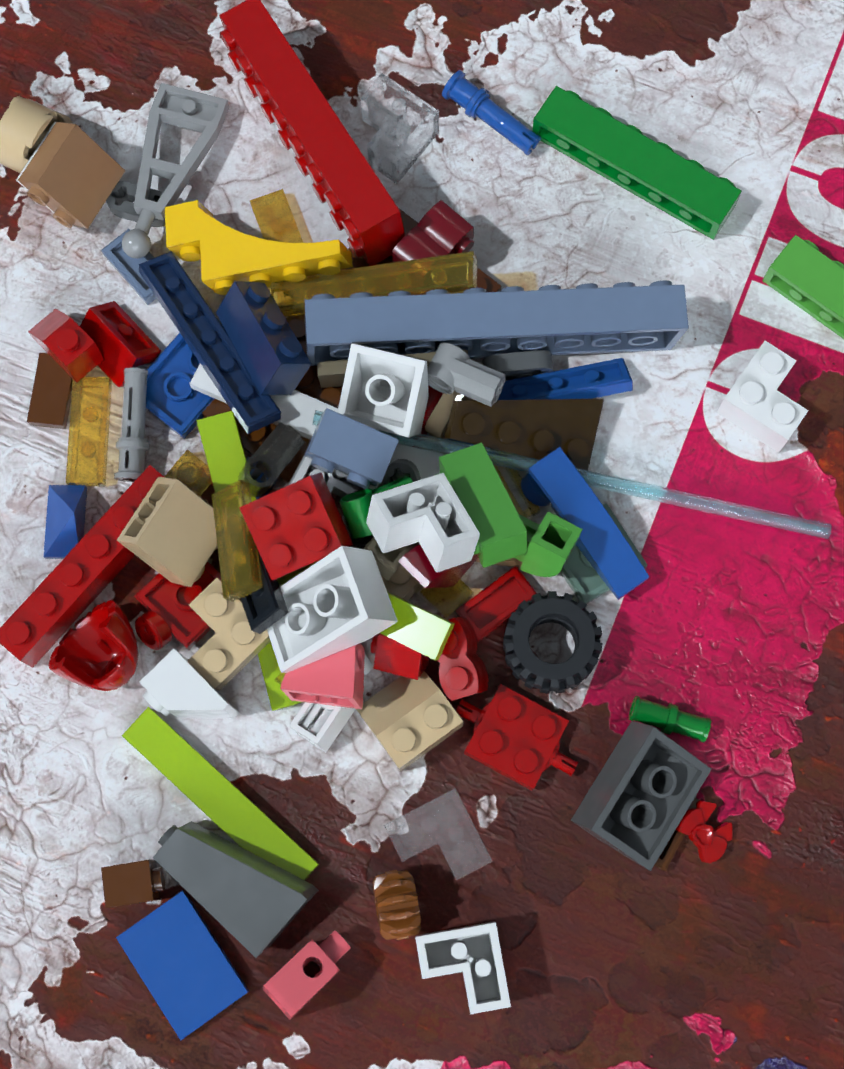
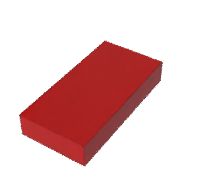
(496, 602)

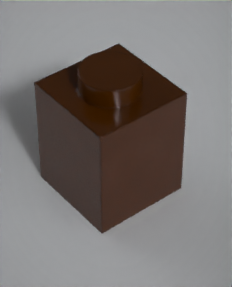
(132, 883)

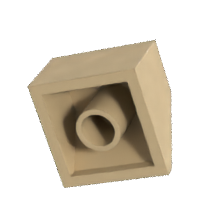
(410, 718)

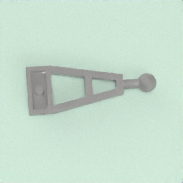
(181, 109)

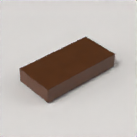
(50, 395)

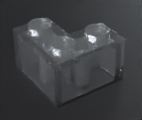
(403, 126)
(440, 823)

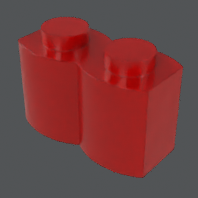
(460, 667)

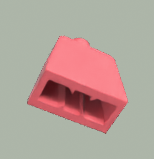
(329, 681)
(292, 987)

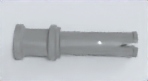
(132, 444)

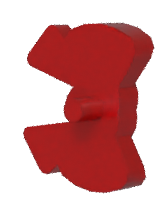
(710, 841)

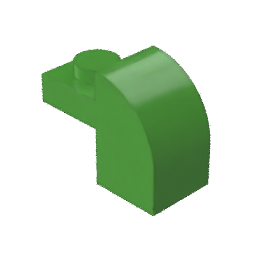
(548, 545)

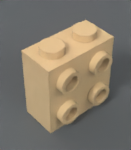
(172, 531)

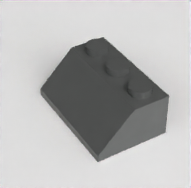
(641, 794)

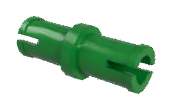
(670, 719)

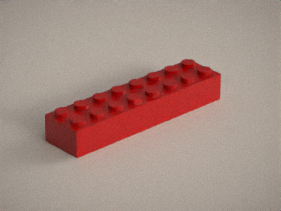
(312, 131)

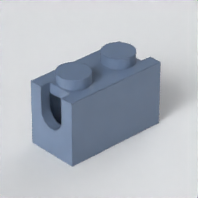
(351, 449)

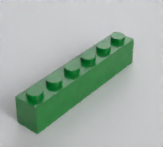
(636, 162)

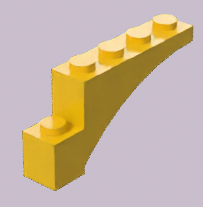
(235, 256)

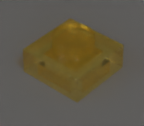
(191, 473)

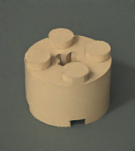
(23, 130)

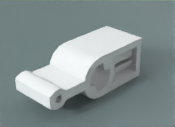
(321, 722)

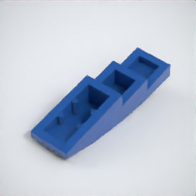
(600, 538)

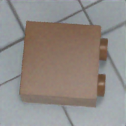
(70, 175)

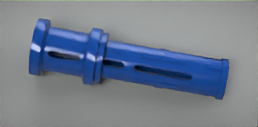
(478, 104)

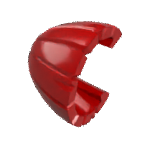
(98, 651)

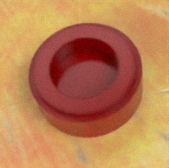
(153, 630)

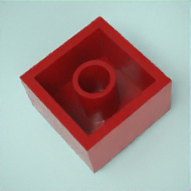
(295, 525)

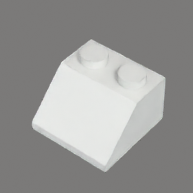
(385, 390)
(180, 690)

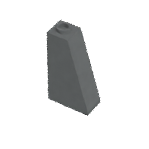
(234, 885)

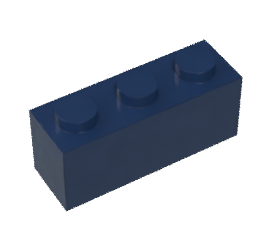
(263, 338)

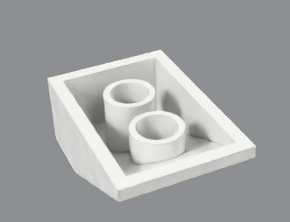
(331, 608)

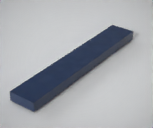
(208, 341)

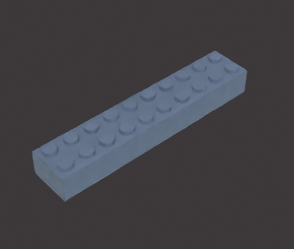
(500, 322)

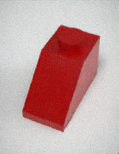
(67, 344)

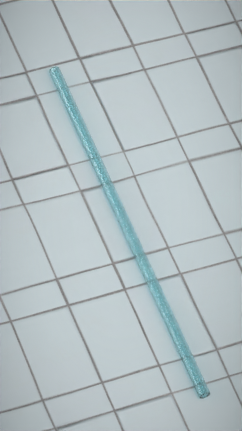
(630, 487)

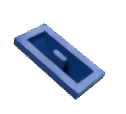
(64, 519)

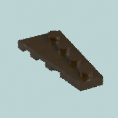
(529, 426)

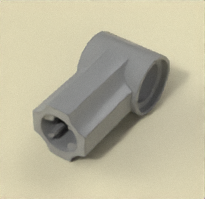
(454, 371)

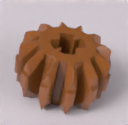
(396, 905)

